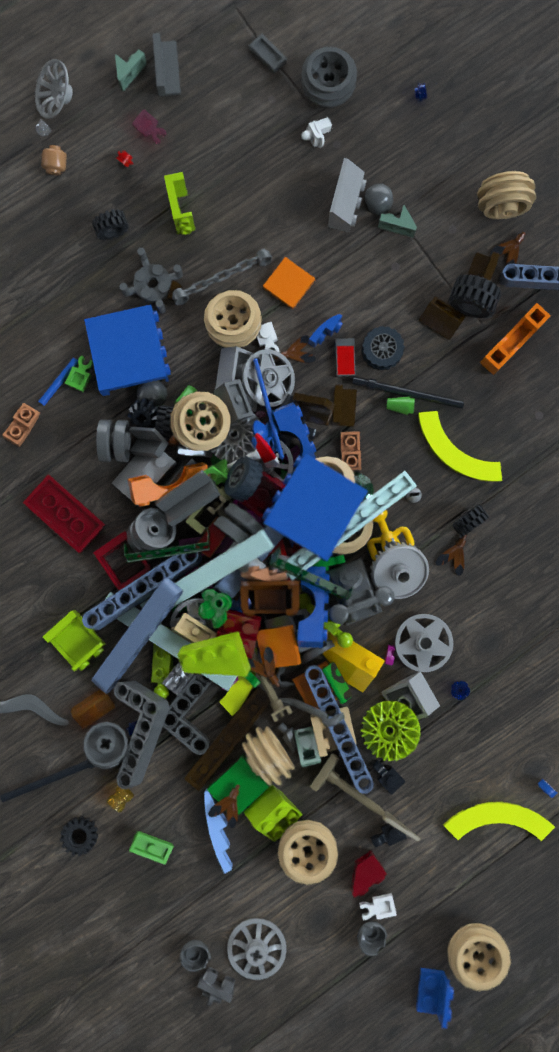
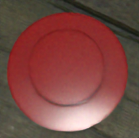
(124, 158)

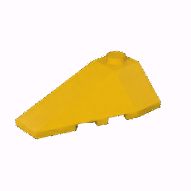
(355, 663)

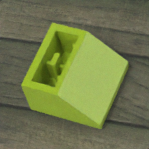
(272, 813)

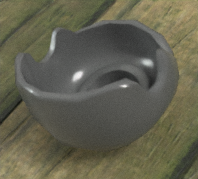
(379, 199)
(152, 391)
(371, 938)
(194, 955)

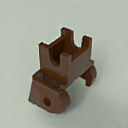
(269, 597)

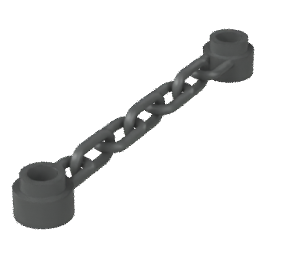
(262, 257)

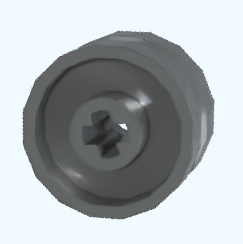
(113, 440)
(239, 525)
(150, 531)
(99, 735)

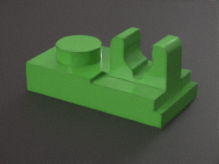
(151, 847)

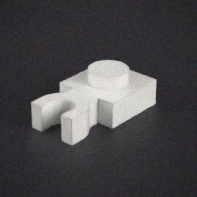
(267, 337)
(382, 907)

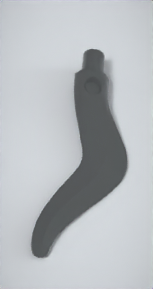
(32, 703)

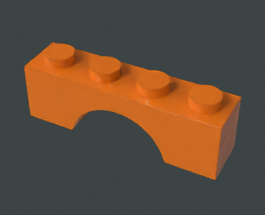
(515, 339)
(145, 490)

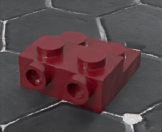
(264, 494)
(247, 627)

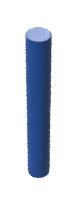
(58, 382)

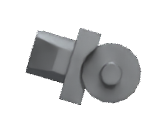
(177, 679)
(215, 990)

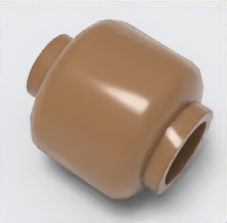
(53, 160)

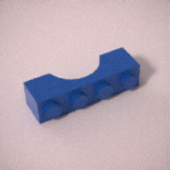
(289, 420)
(311, 630)

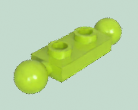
(343, 638)
(161, 668)

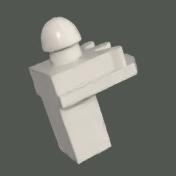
(316, 130)

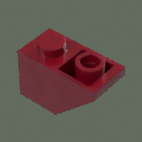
(366, 873)

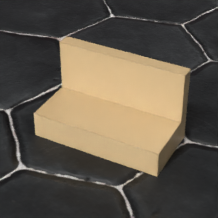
(192, 629)

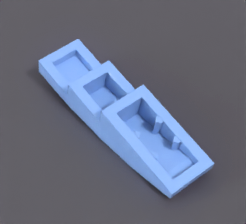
(217, 834)

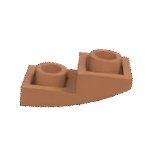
(22, 425)
(351, 449)
(256, 573)

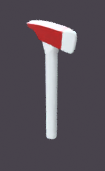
(262, 451)

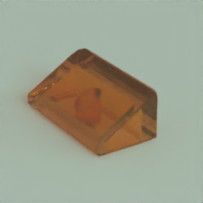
(92, 708)

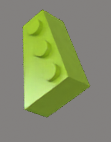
(216, 656)

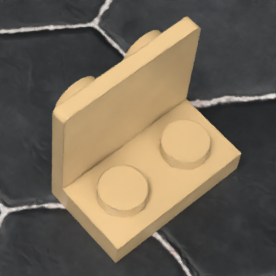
(323, 735)

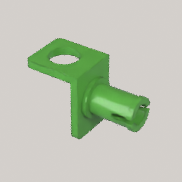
(218, 472)

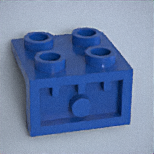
(435, 994)

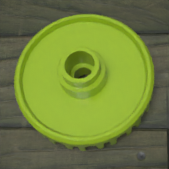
(378, 735)

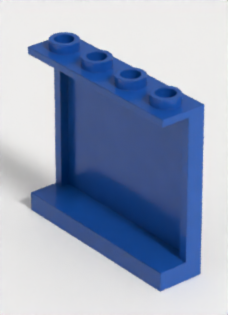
(127, 348)
(314, 506)

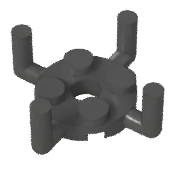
(152, 272)

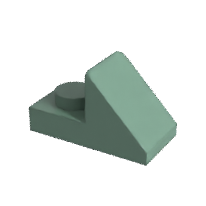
(128, 71)
(402, 225)
(307, 746)

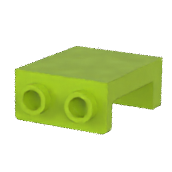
(176, 188)
(75, 641)

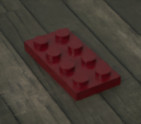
(64, 513)

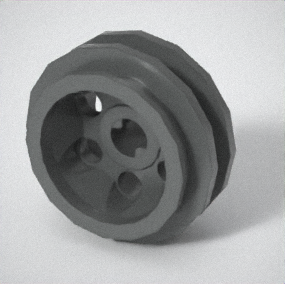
(327, 89)

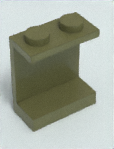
(194, 516)

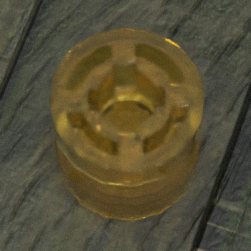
(119, 799)

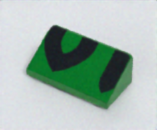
(337, 682)

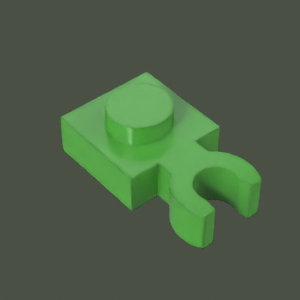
(78, 377)

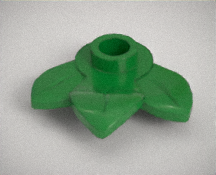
(212, 607)

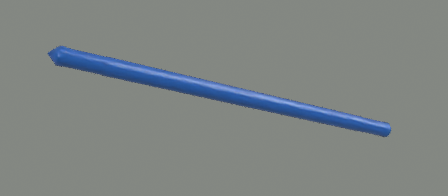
(268, 408)

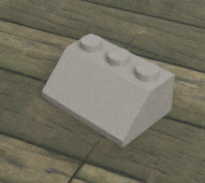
(346, 197)
(231, 367)
(155, 468)

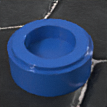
(547, 788)

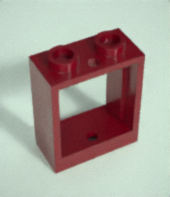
(108, 548)

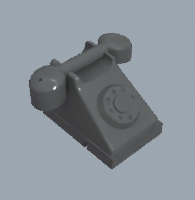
(363, 600)

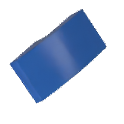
(329, 327)

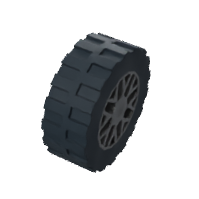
(382, 348)
(243, 478)

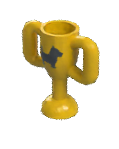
(387, 537)

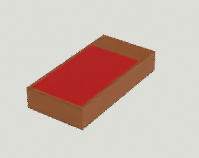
(216, 539)

